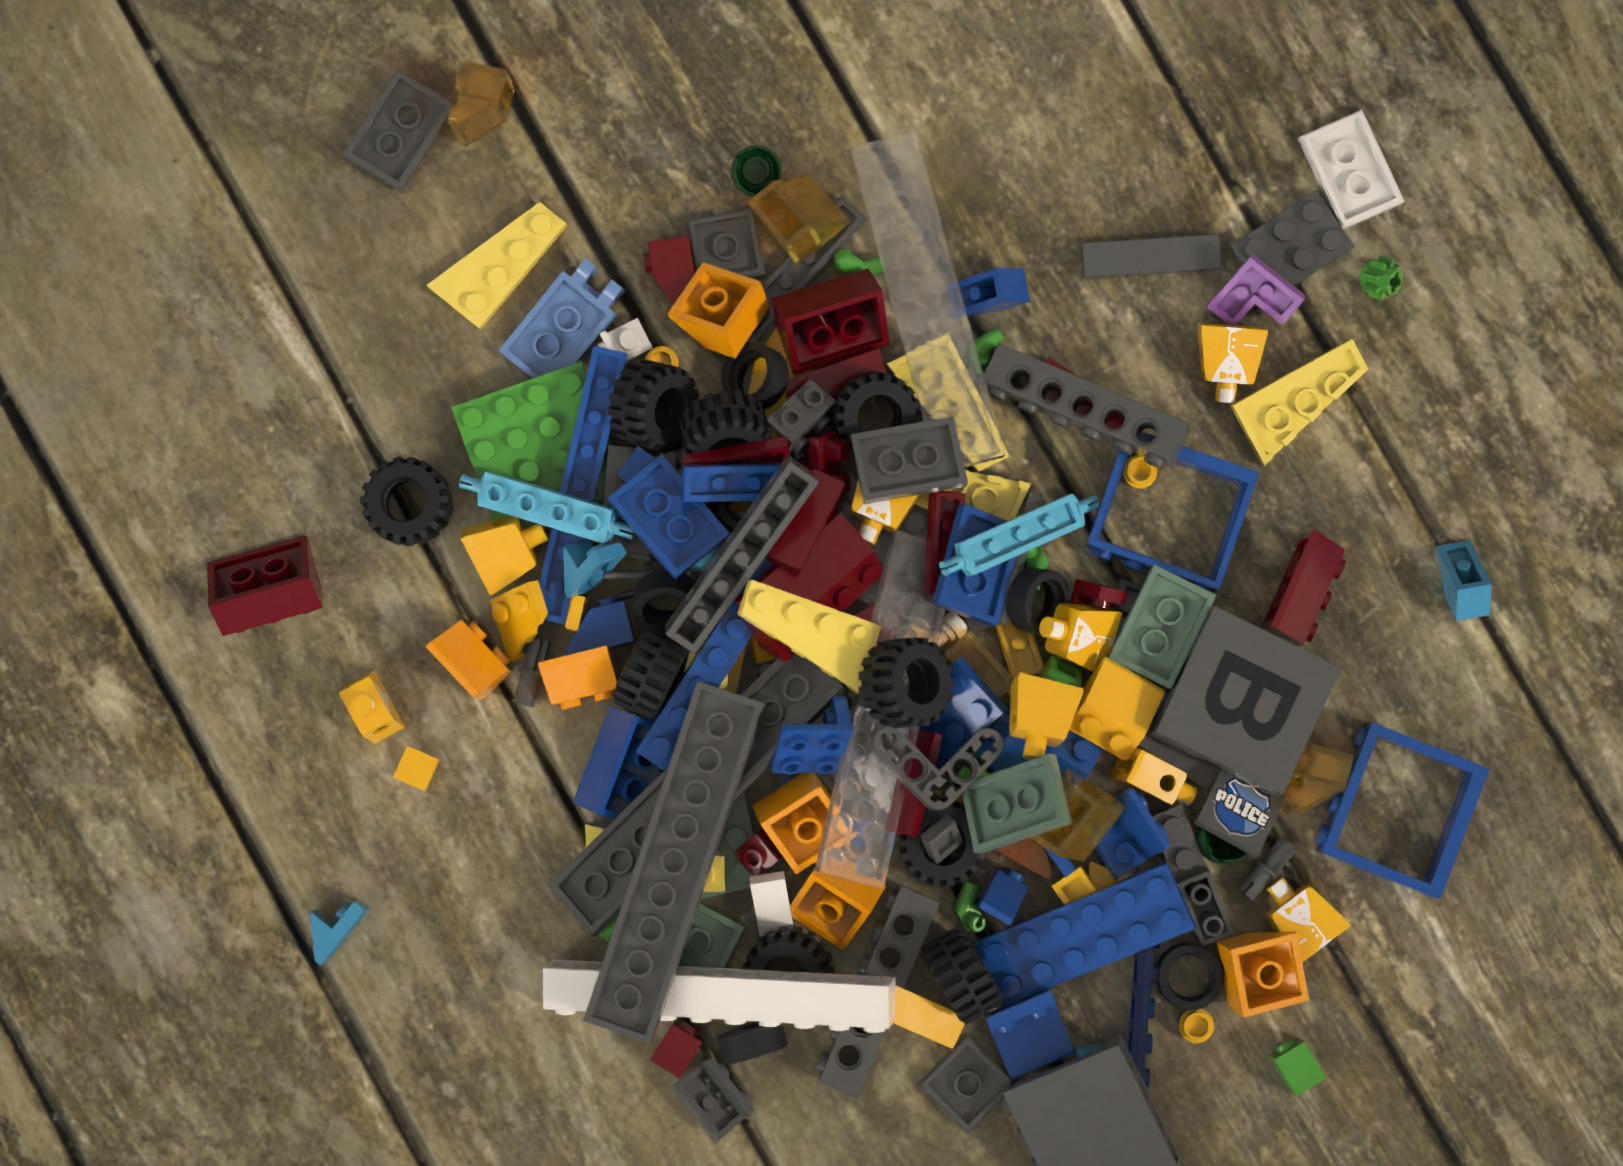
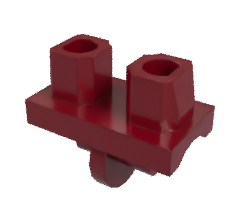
(825, 454)

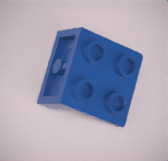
(814, 746)
(1132, 836)
(1029, 1033)

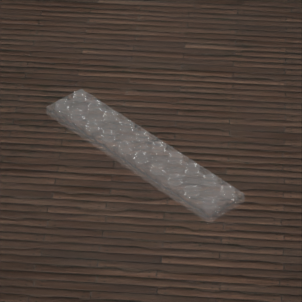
(926, 292)
(865, 792)

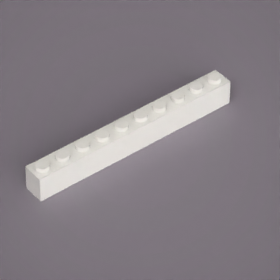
(744, 996)

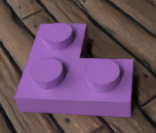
(1258, 285)

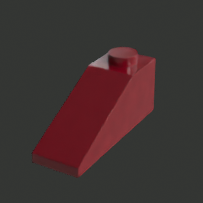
(671, 265)

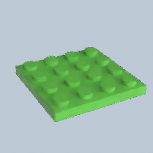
(526, 430)

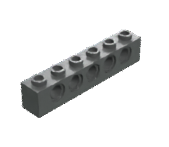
(1010, 364)
(741, 554)
(922, 909)

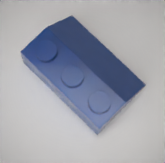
(1073, 753)
(614, 770)

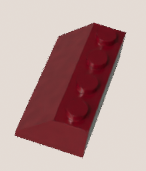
(833, 576)

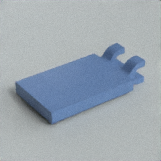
(562, 323)

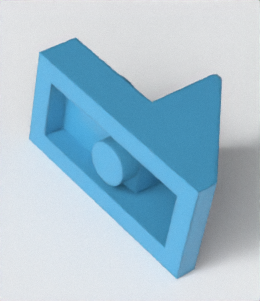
(587, 563)
(329, 936)

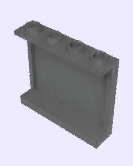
(1091, 1113)

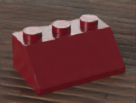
(831, 321)
(263, 586)
(1304, 588)

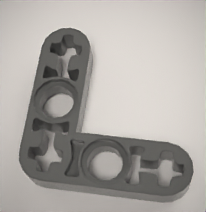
(930, 774)

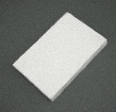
(1351, 169)

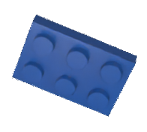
(669, 527)
(979, 595)
(970, 710)

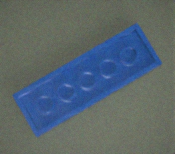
(1086, 933)

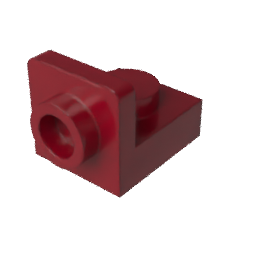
(1096, 594)
(758, 853)

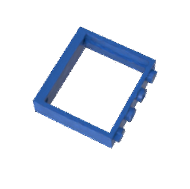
(1197, 461)
(1453, 830)

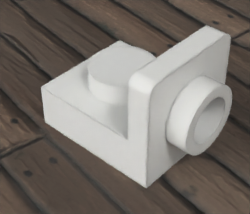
(627, 339)

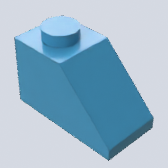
(1464, 580)

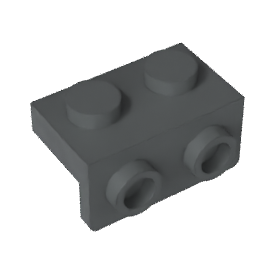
(802, 416)
(713, 1098)

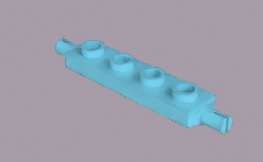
(547, 507)
(1019, 535)

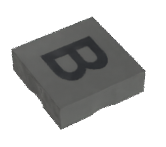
(1245, 701)

